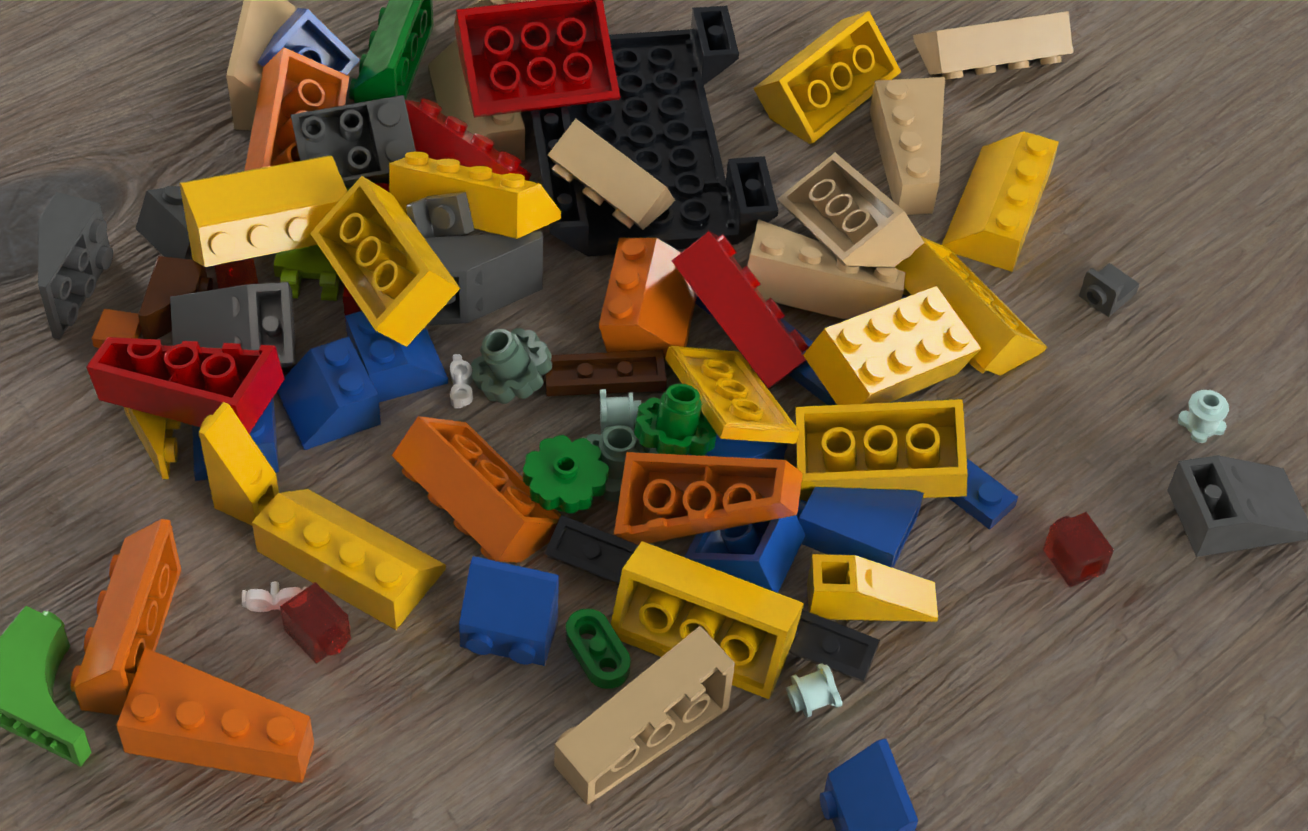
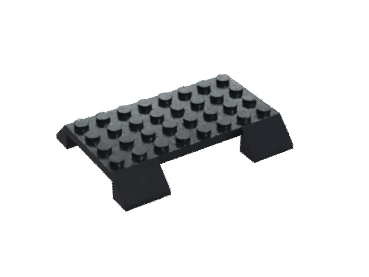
(667, 132)

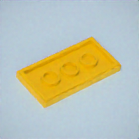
(732, 395)

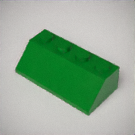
(394, 51)

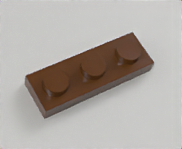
(610, 371)

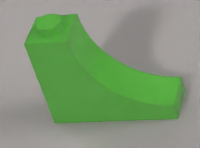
(28, 667)

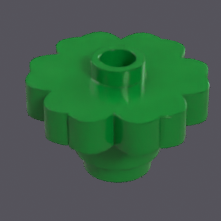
(675, 423)
(565, 474)

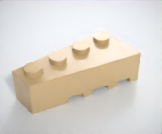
(909, 137)
(811, 278)
(647, 716)

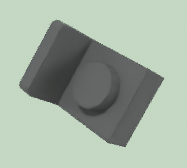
(441, 215)
(1107, 289)

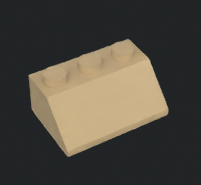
(609, 176)

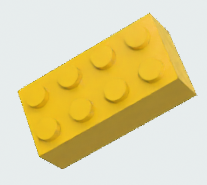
(384, 261)
(892, 350)
(884, 447)

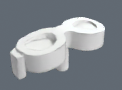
(461, 377)
(263, 601)

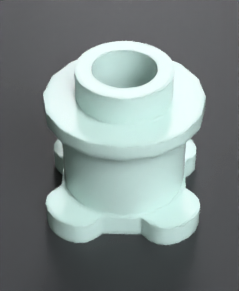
(618, 410)
(1205, 415)
(813, 691)

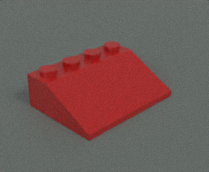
(535, 55)

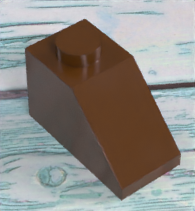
(169, 279)

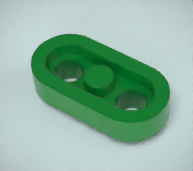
(600, 651)

